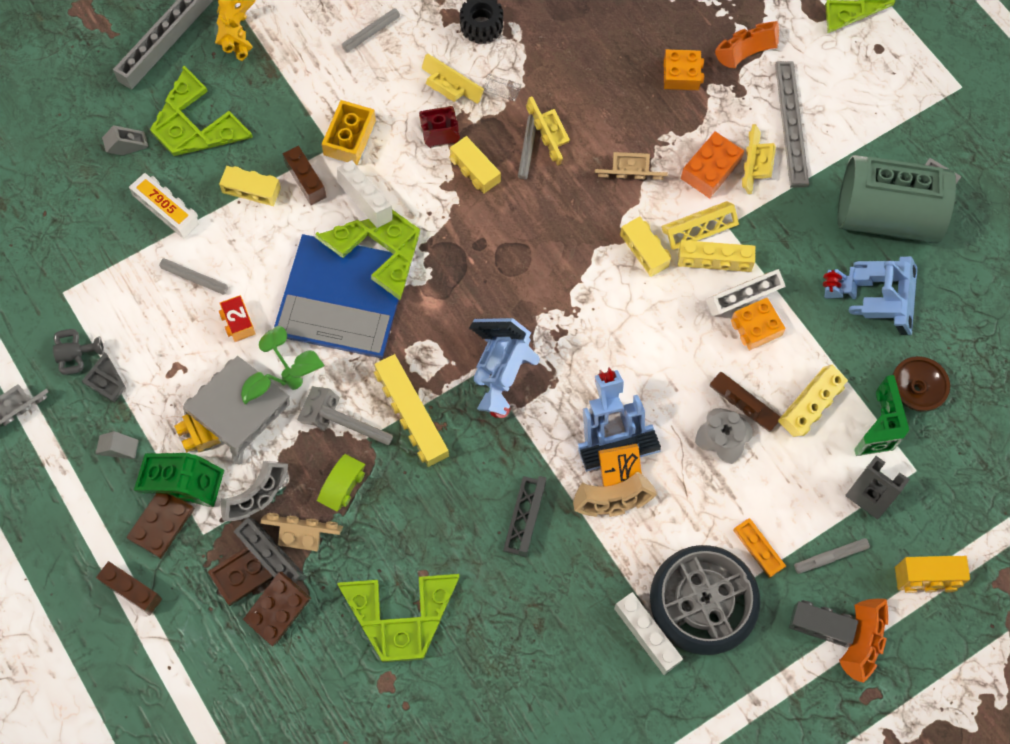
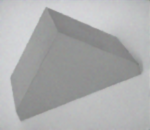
(117, 445)

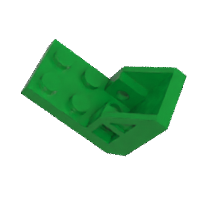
(890, 426)
(180, 476)

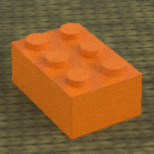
(712, 164)

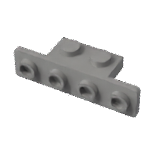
(17, 401)

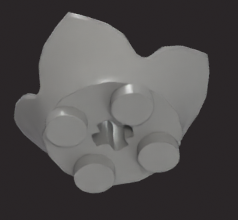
(730, 446)

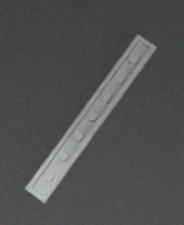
(791, 124)

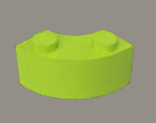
(341, 482)

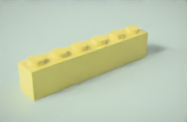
(411, 410)

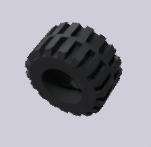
(484, 30)

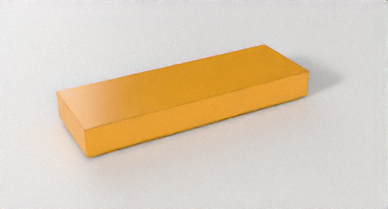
(759, 548)

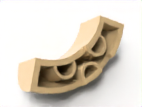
(615, 498)

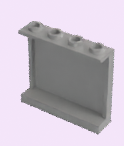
(223, 412)

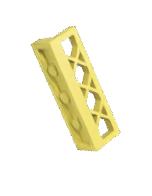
(698, 218)

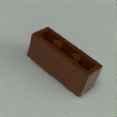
(304, 175)
(129, 588)

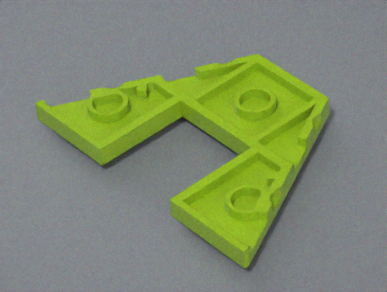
(844, 12)
(180, 134)
(396, 236)
(403, 637)

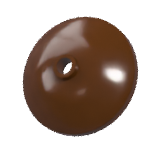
(925, 375)

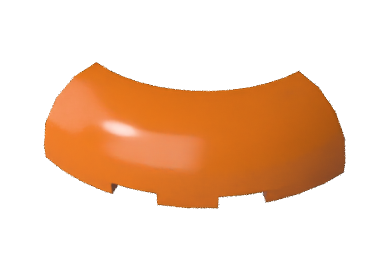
(748, 42)
(868, 639)

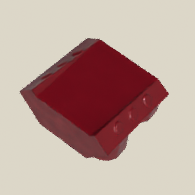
(439, 126)

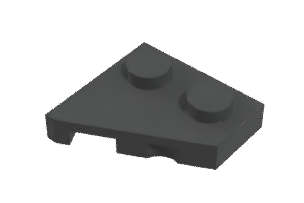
(105, 379)

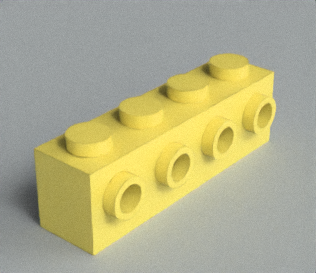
(716, 256)
(813, 401)

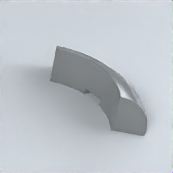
(258, 495)

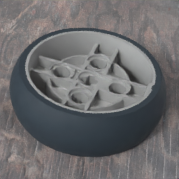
(740, 583)

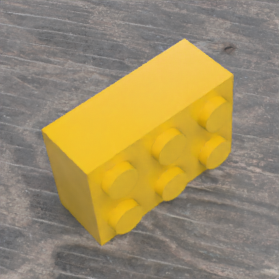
(348, 132)
(932, 573)

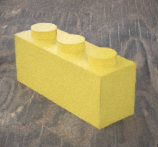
(474, 165)
(250, 185)
(645, 246)

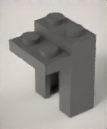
(875, 490)

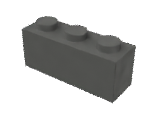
(823, 623)

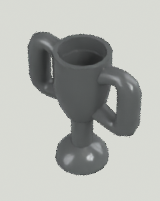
(72, 351)

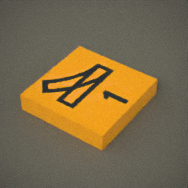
(619, 464)

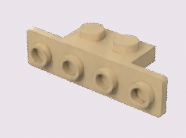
(631, 164)
(300, 533)

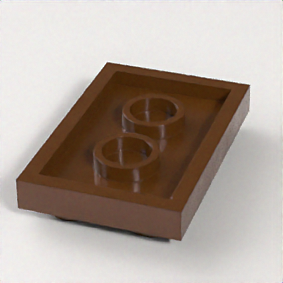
(160, 523)
(239, 576)
(277, 608)

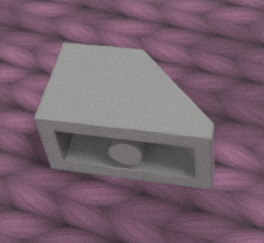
(124, 140)

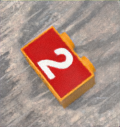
(237, 318)

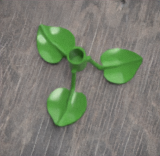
(303, 364)

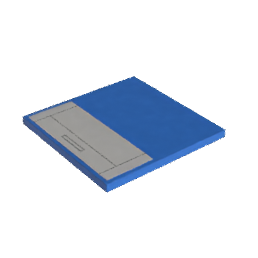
(336, 301)

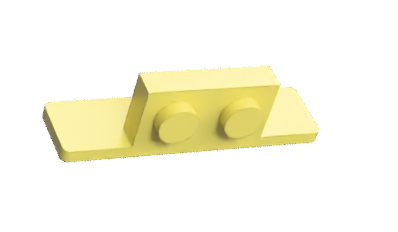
(450, 82)
(551, 129)
(759, 160)

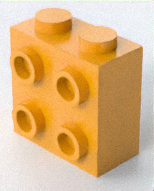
(683, 69)
(757, 324)

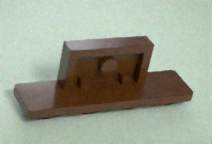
(745, 401)

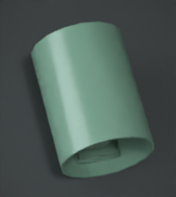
(896, 199)

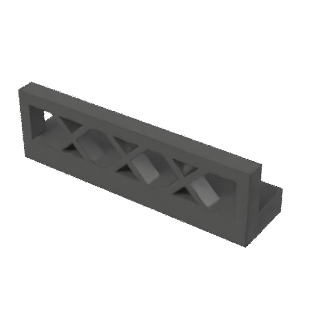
(532, 516)
(267, 550)

